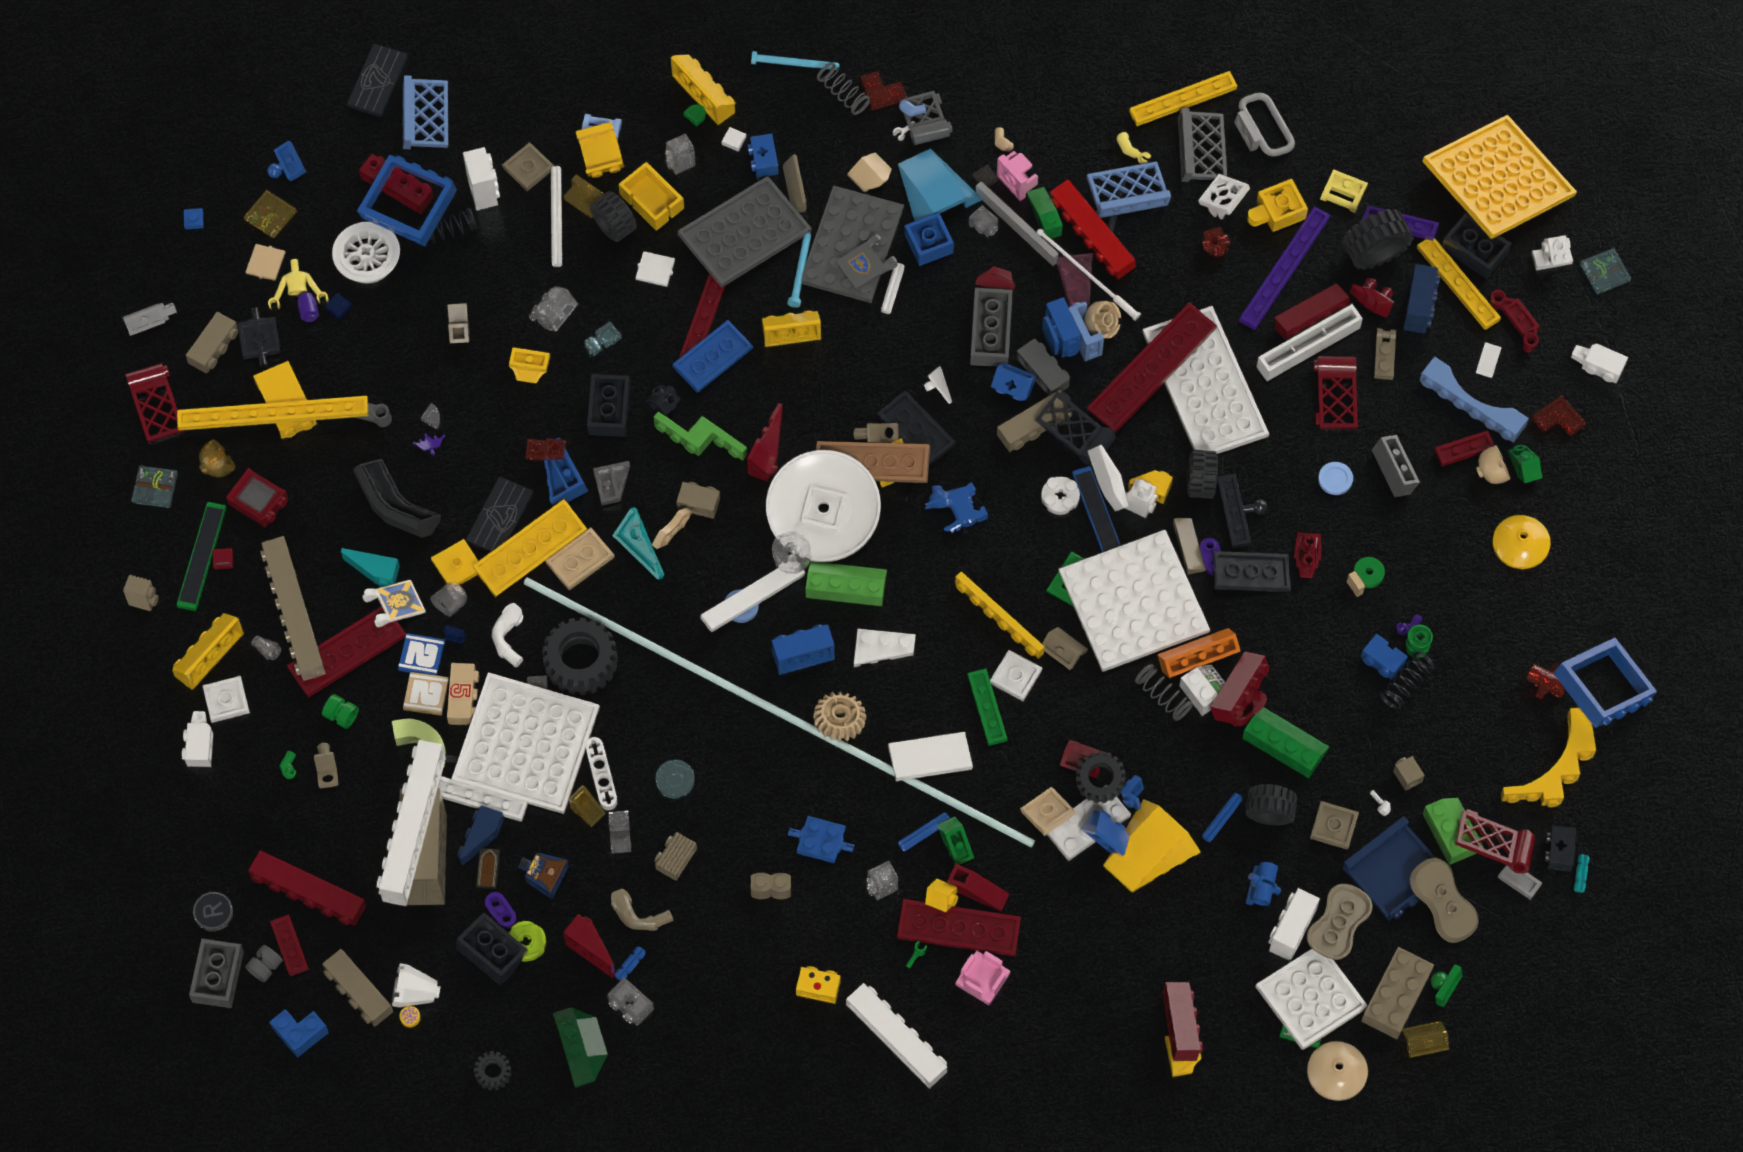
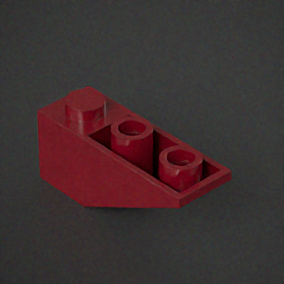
(977, 888)

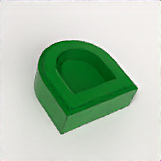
(696, 114)

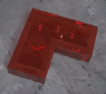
(881, 95)
(1559, 412)

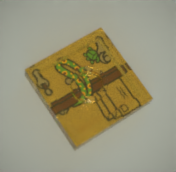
(270, 214)

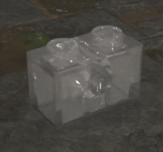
(680, 154)
(882, 880)
(624, 992)

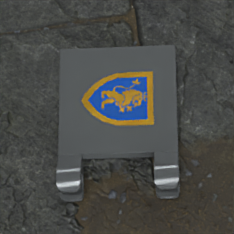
(863, 264)

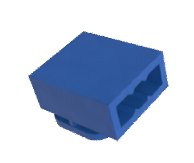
(1061, 329)

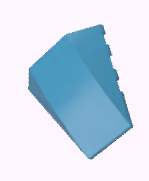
(933, 185)

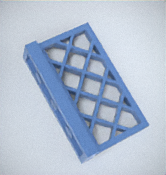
(409, 113)
(1135, 202)

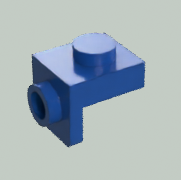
(1130, 792)

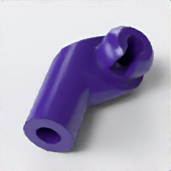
(1403, 629)

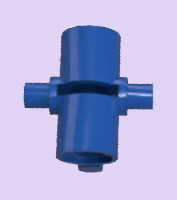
(1262, 884)

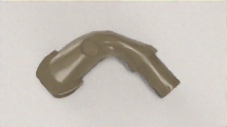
(622, 903)

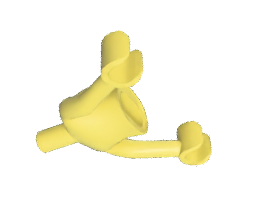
(296, 284)

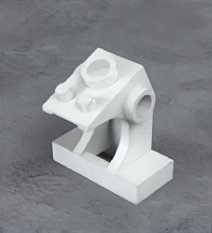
(1557, 248)

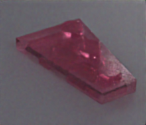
(1075, 281)

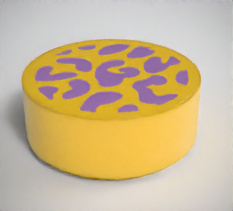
(410, 1016)

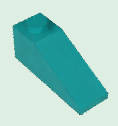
(377, 568)

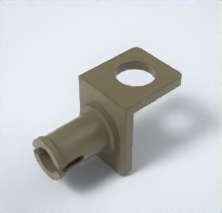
(876, 433)
(325, 765)

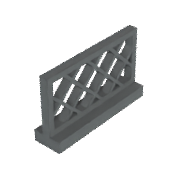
(1186, 144)

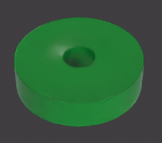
(1373, 565)

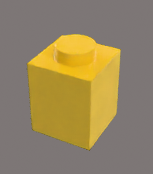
(941, 895)

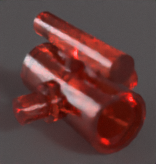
(1546, 681)

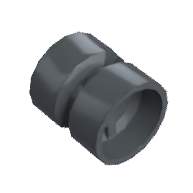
(263, 964)

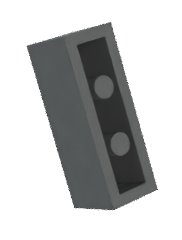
(1038, 362)
(1395, 466)

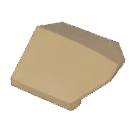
(870, 172)

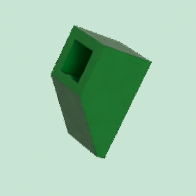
(1525, 463)

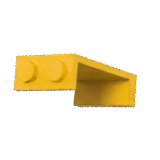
(281, 385)

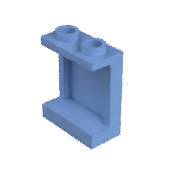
(1089, 345)

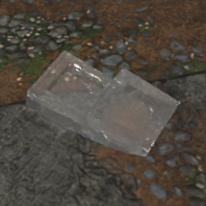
(619, 832)

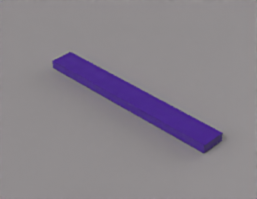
(1284, 268)

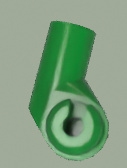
(286, 765)

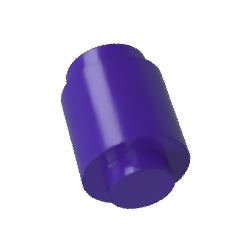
(307, 307)

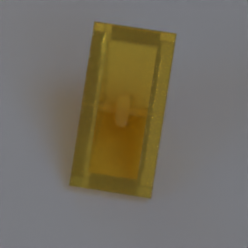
(586, 806)

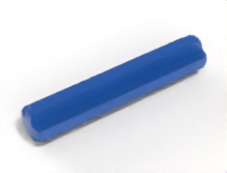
(1222, 817)
(922, 832)

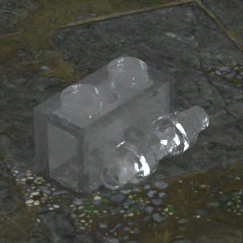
(553, 308)

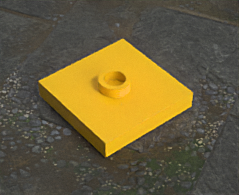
(456, 563)

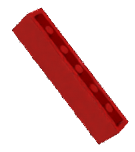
(1092, 229)

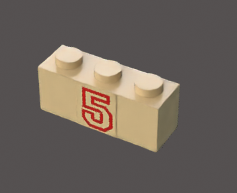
(462, 693)

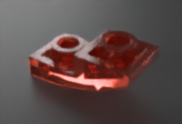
(545, 450)

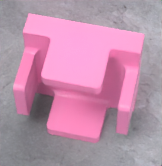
(1012, 171)
(983, 976)

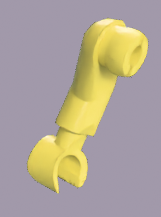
(1127, 148)

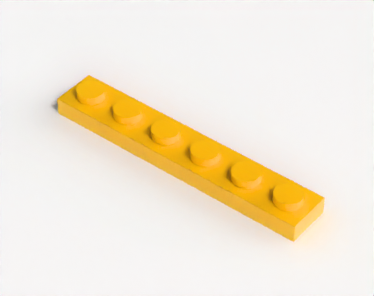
(1183, 98)
(1459, 283)
(1003, 619)

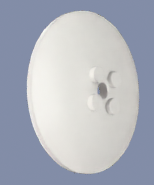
(830, 480)

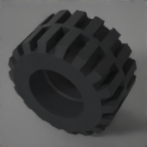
(613, 216)
(1202, 474)
(1105, 761)
(1271, 804)

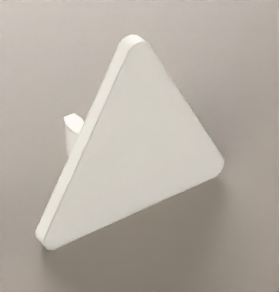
(937, 380)

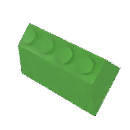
(845, 583)

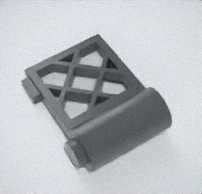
(928, 128)

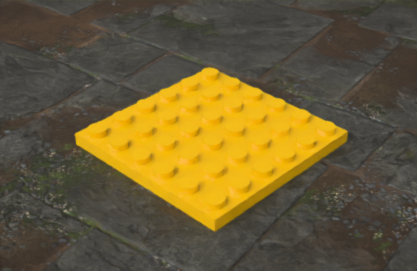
(1499, 176)

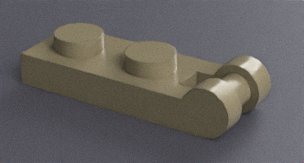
(1384, 354)

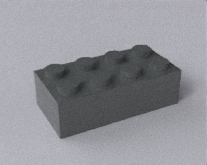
(991, 327)

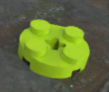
(532, 932)

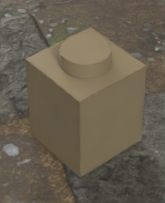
(1408, 772)

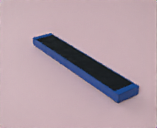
(1096, 509)

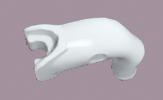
(510, 617)

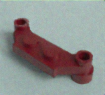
(1518, 317)

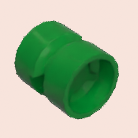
(1418, 640)
(340, 711)

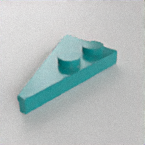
(635, 539)

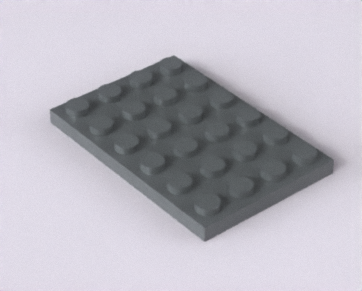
(845, 225)
(744, 231)

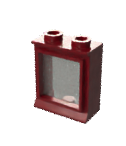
(257, 498)

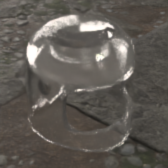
(452, 597)

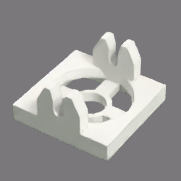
(1231, 185)

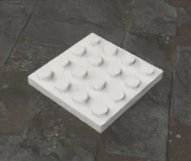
(1311, 997)

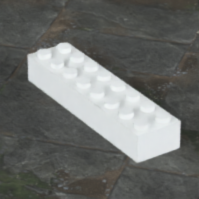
(411, 823)

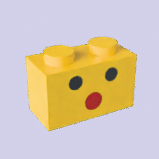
(818, 984)

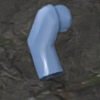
(911, 110)

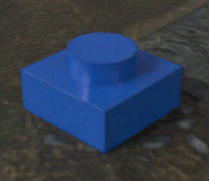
(193, 218)

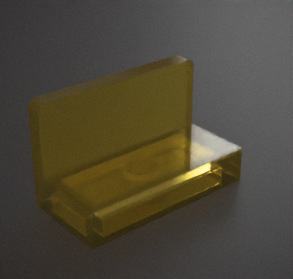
(582, 195)
(1426, 1039)

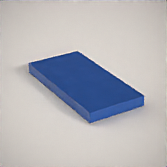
(712, 356)

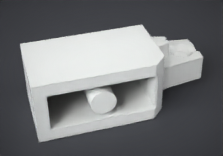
(1600, 361)
(1142, 498)
(198, 741)

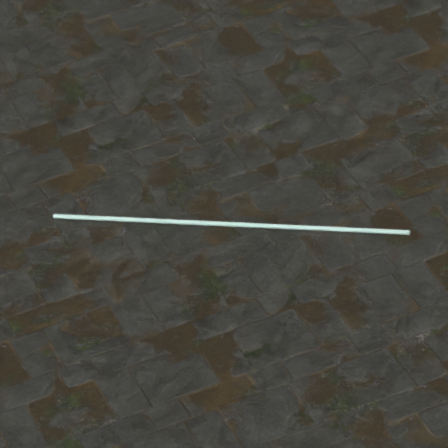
(775, 710)

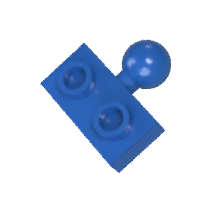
(288, 161)

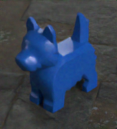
(960, 503)

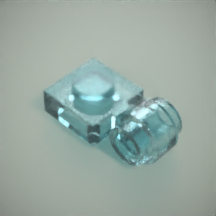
(605, 335)

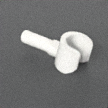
(901, 130)
(1384, 807)

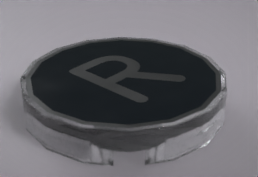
(213, 911)

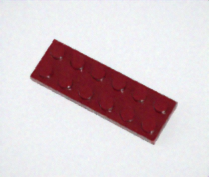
(350, 650)
(959, 928)

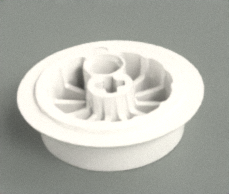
(357, 232)

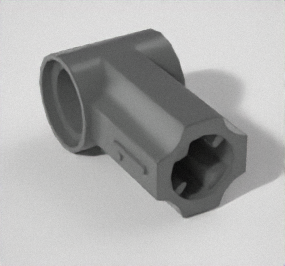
(374, 412)

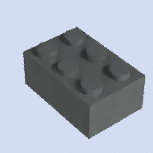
(216, 973)

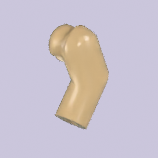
(1001, 142)

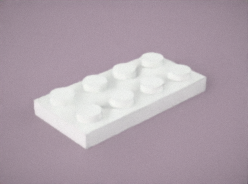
(1069, 836)

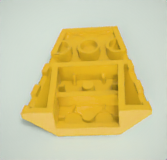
(1152, 848)

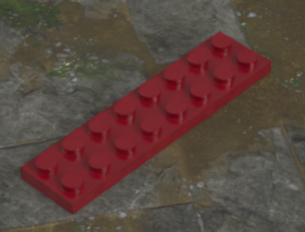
(1152, 367)

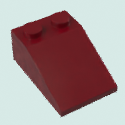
(585, 941)

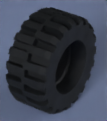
(580, 679)

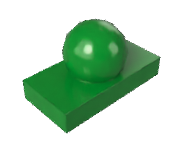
(1446, 984)

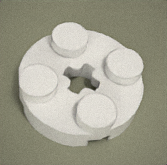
(1067, 487)

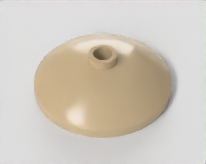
(1336, 1083)

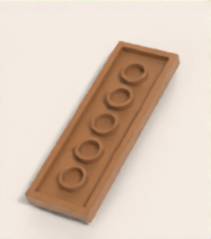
(887, 460)

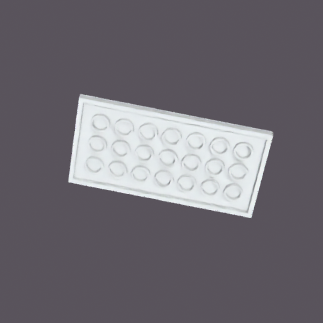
(1213, 394)

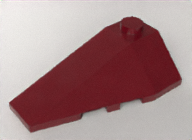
(764, 454)

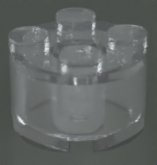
(788, 542)

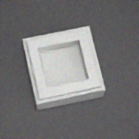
(734, 139)

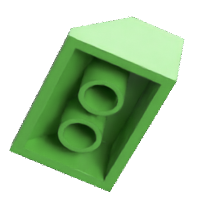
(1443, 821)

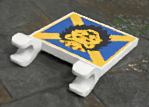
(397, 601)

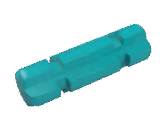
(1581, 873)

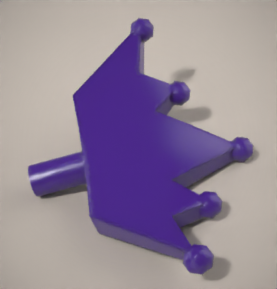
(429, 444)

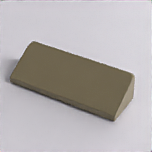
(794, 184)
(1188, 545)

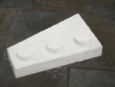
(882, 645)

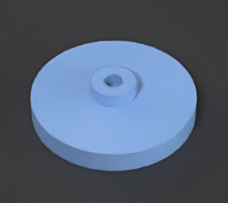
(1335, 478)

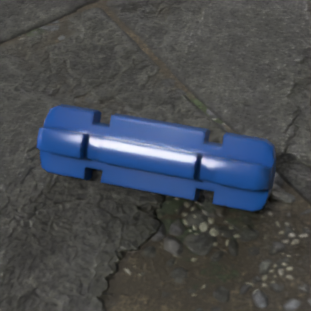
(630, 963)

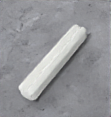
(892, 289)

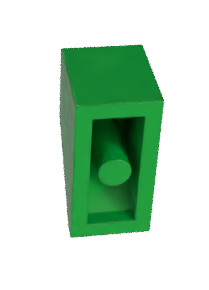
(955, 840)

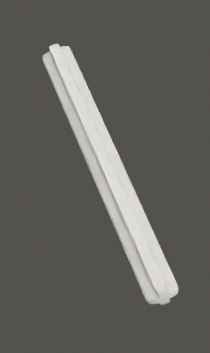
(556, 216)

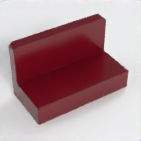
(1075, 753)

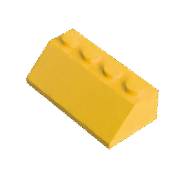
(702, 88)
(208, 650)

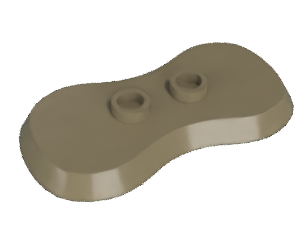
(1435, 886)
(1334, 931)

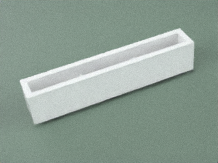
(1309, 342)
(896, 1035)

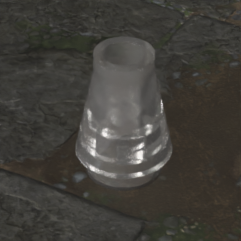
(267, 648)

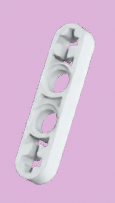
(601, 773)

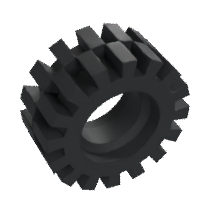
(486, 1060)

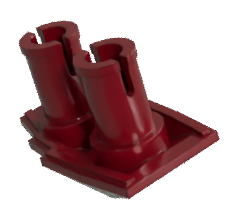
(1373, 300)
(1307, 553)

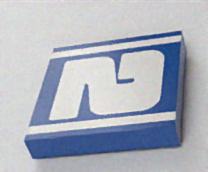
(421, 654)

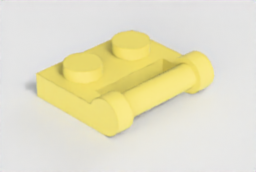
(1344, 185)

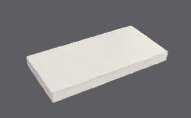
(930, 756)

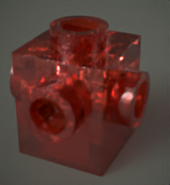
(1211, 237)

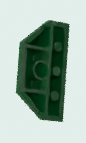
(581, 1044)

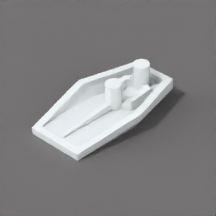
(1108, 478)

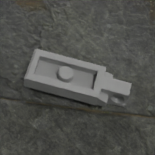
(148, 317)

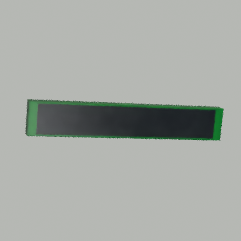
(201, 556)

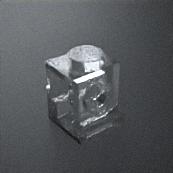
(984, 221)

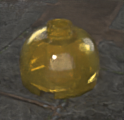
(214, 460)

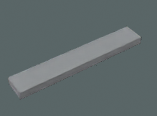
(1017, 223)

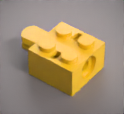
(1278, 206)

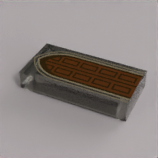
(488, 868)

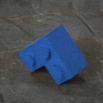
(300, 1035)

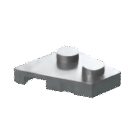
(611, 481)

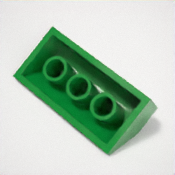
(1285, 742)

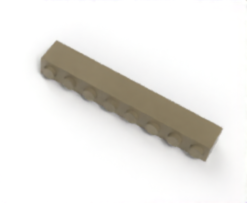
(294, 612)

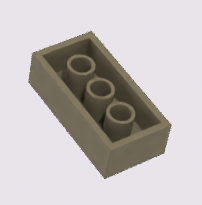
(1397, 993)

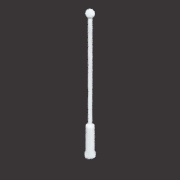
(1117, 299)

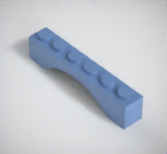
(1503, 420)

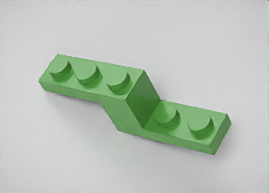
(700, 436)

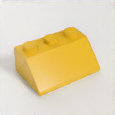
(791, 328)

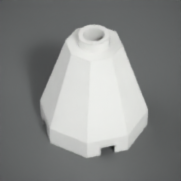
(413, 987)

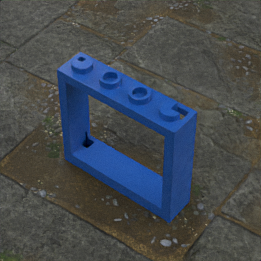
(422, 236)
(1585, 700)

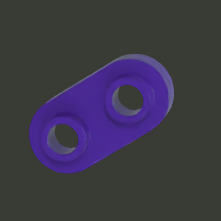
(1207, 553)
(501, 911)

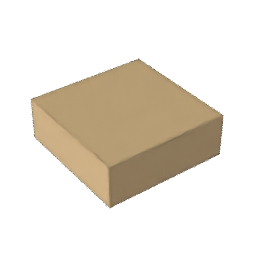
(1355, 583)

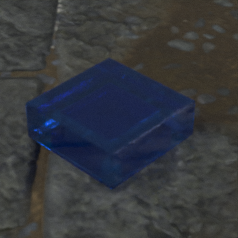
(338, 305)
(454, 634)

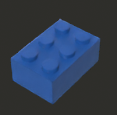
(803, 649)

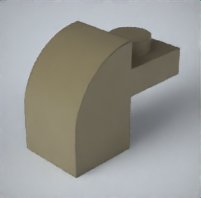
(458, 323)

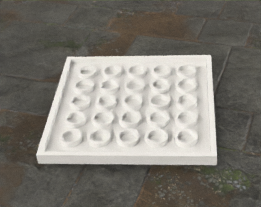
(1134, 600)
(526, 742)

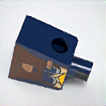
(544, 872)

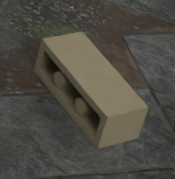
(212, 342)

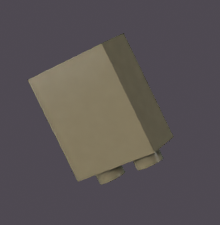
(429, 878)

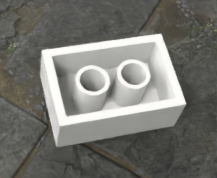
(481, 178)
(1293, 924)

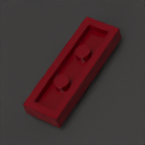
(1463, 448)
(289, 945)

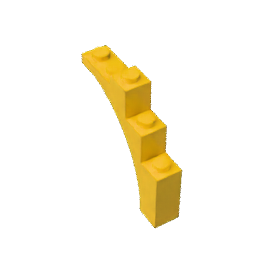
(1549, 786)

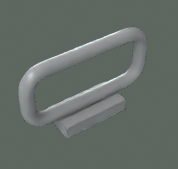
(1251, 132)

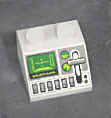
(1202, 687)

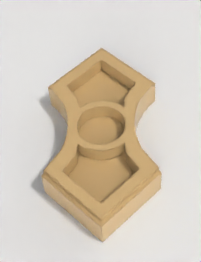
(672, 528)

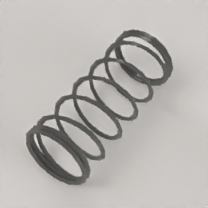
(856, 102)
(1147, 676)

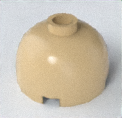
(1102, 318)
(1492, 466)

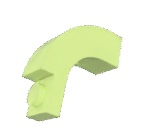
(412, 730)

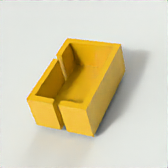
(651, 196)

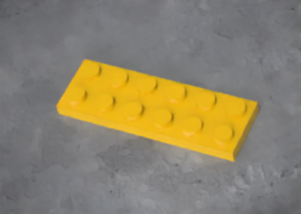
(529, 548)

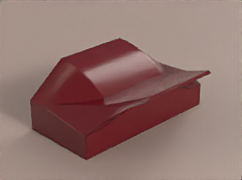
(996, 279)

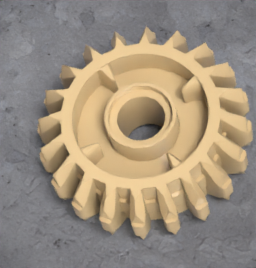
(839, 705)

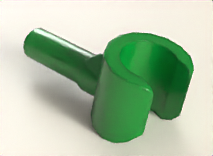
(917, 952)

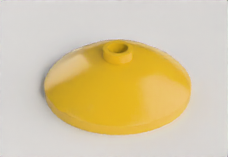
(1517, 551)

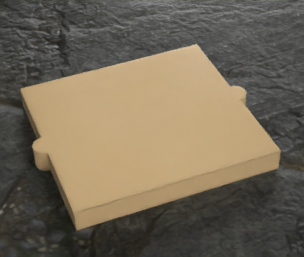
(265, 262)

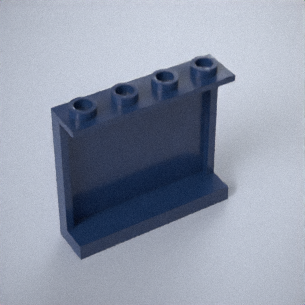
(1385, 868)

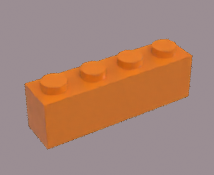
(1198, 652)

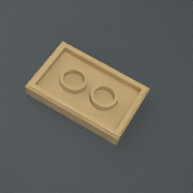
(579, 558)

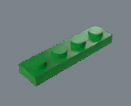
(987, 707)

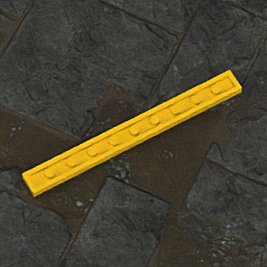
(272, 413)

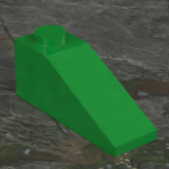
(1045, 212)

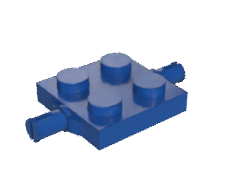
(821, 839)

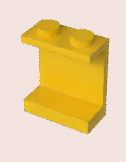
(600, 149)

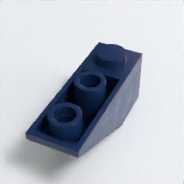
(484, 830)

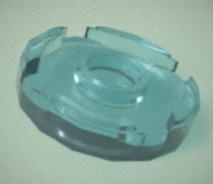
(675, 779)

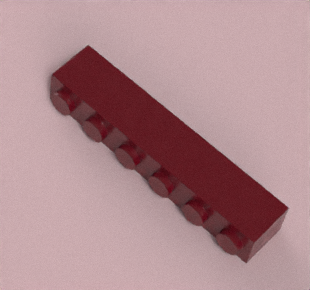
(307, 888)

